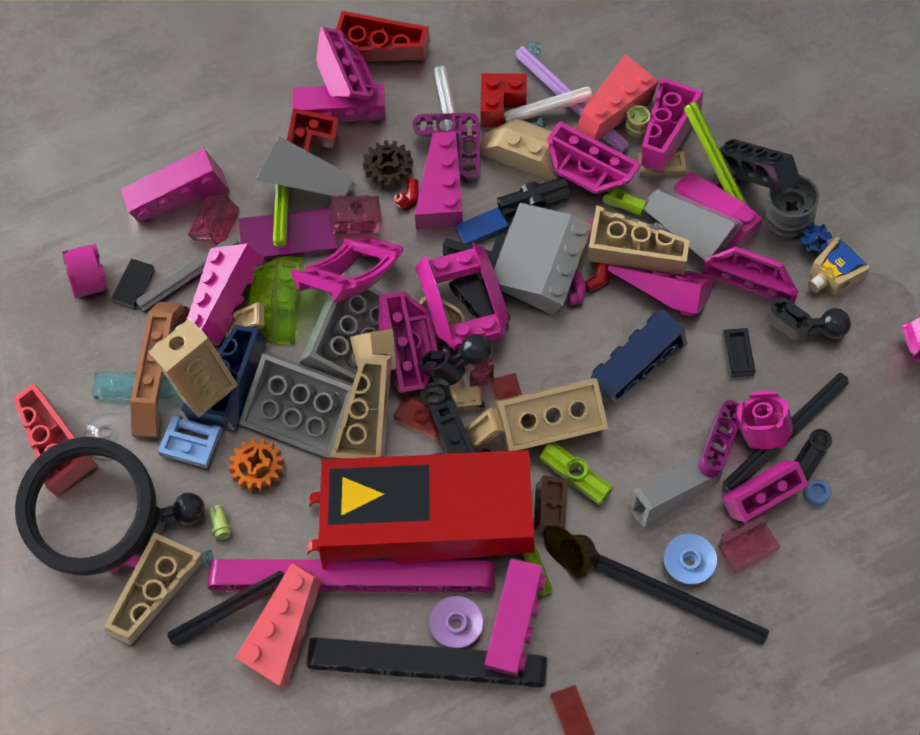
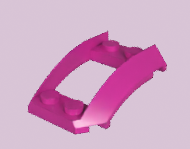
(453, 267)
(327, 276)

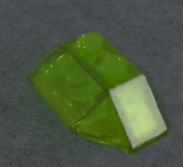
(280, 296)

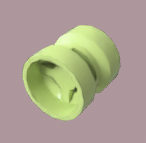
(637, 121)

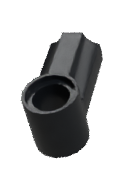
(811, 455)

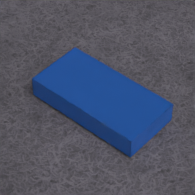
(482, 227)

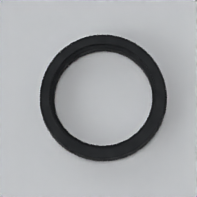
(43, 467)

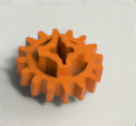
(263, 473)

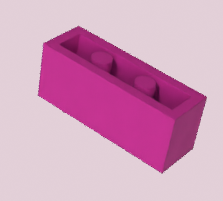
(764, 490)

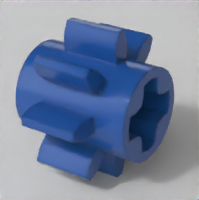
(812, 232)

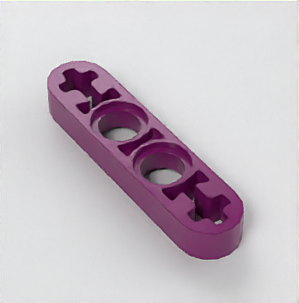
(723, 439)

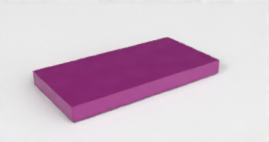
(307, 234)

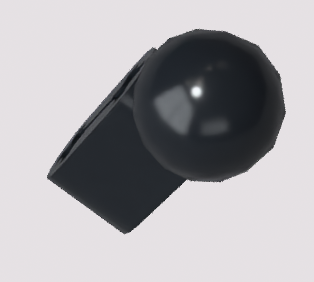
(833, 323)
(450, 369)
(186, 509)

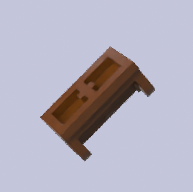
(550, 503)

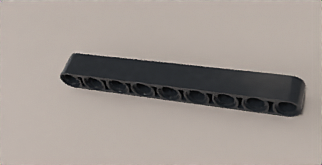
(418, 662)

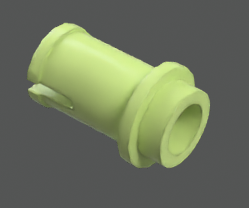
(221, 528)

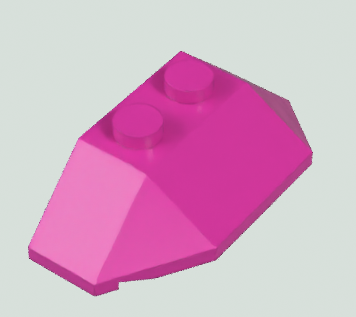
(343, 66)
(588, 160)
(752, 273)
(412, 337)

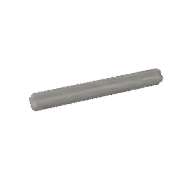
(178, 279)

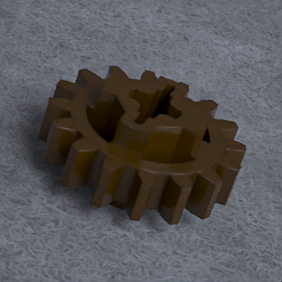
(387, 164)

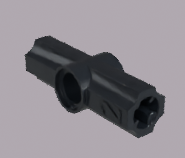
(535, 195)

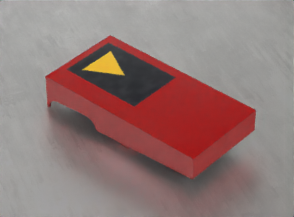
(424, 507)

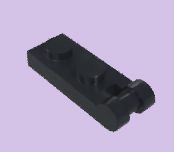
(450, 427)

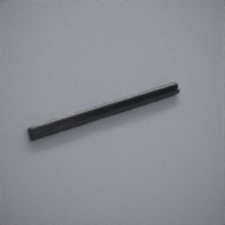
(799, 420)
(682, 599)

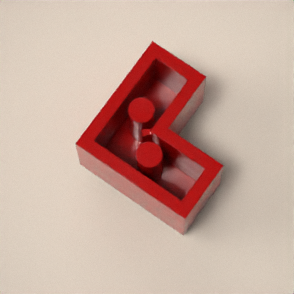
(500, 92)
(311, 128)

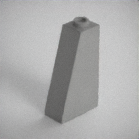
(301, 170)
(703, 226)
(669, 492)

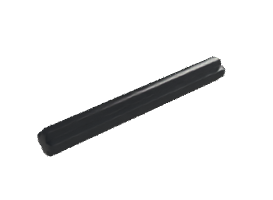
(225, 608)

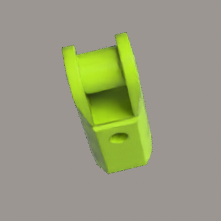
(628, 202)

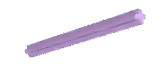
(559, 88)

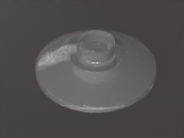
(119, 428)

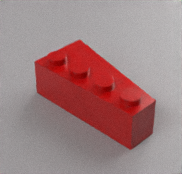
(384, 38)

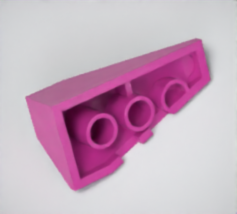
(707, 194)
(677, 291)

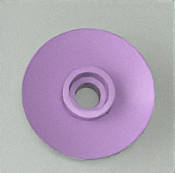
(451, 610)

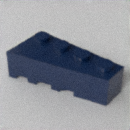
(639, 355)
(241, 356)

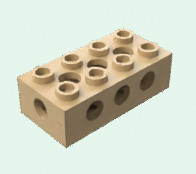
(194, 369)
(564, 426)

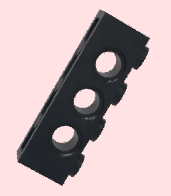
(760, 165)

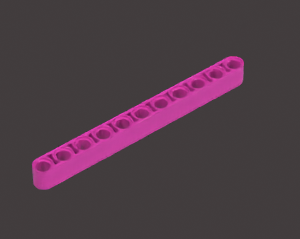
(361, 575)

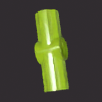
(588, 483)

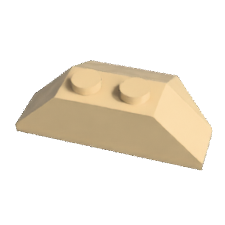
(520, 147)

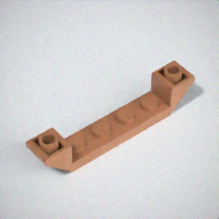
(149, 377)

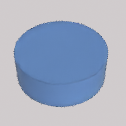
(817, 492)

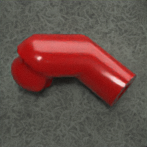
(409, 197)
(601, 277)

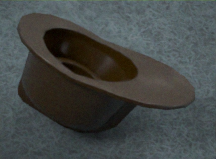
(573, 552)

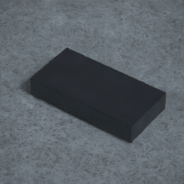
(132, 283)
(738, 352)

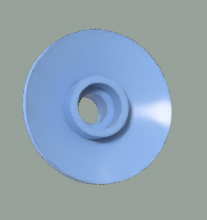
(694, 548)

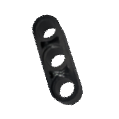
(473, 295)

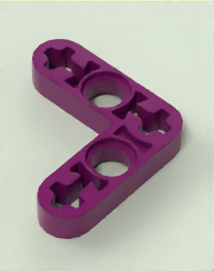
(458, 120)

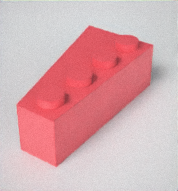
(624, 88)
(46, 429)
(279, 630)

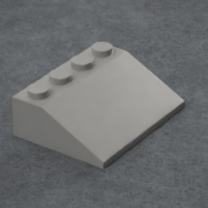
(541, 256)
(330, 342)
(296, 404)

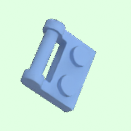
(186, 447)

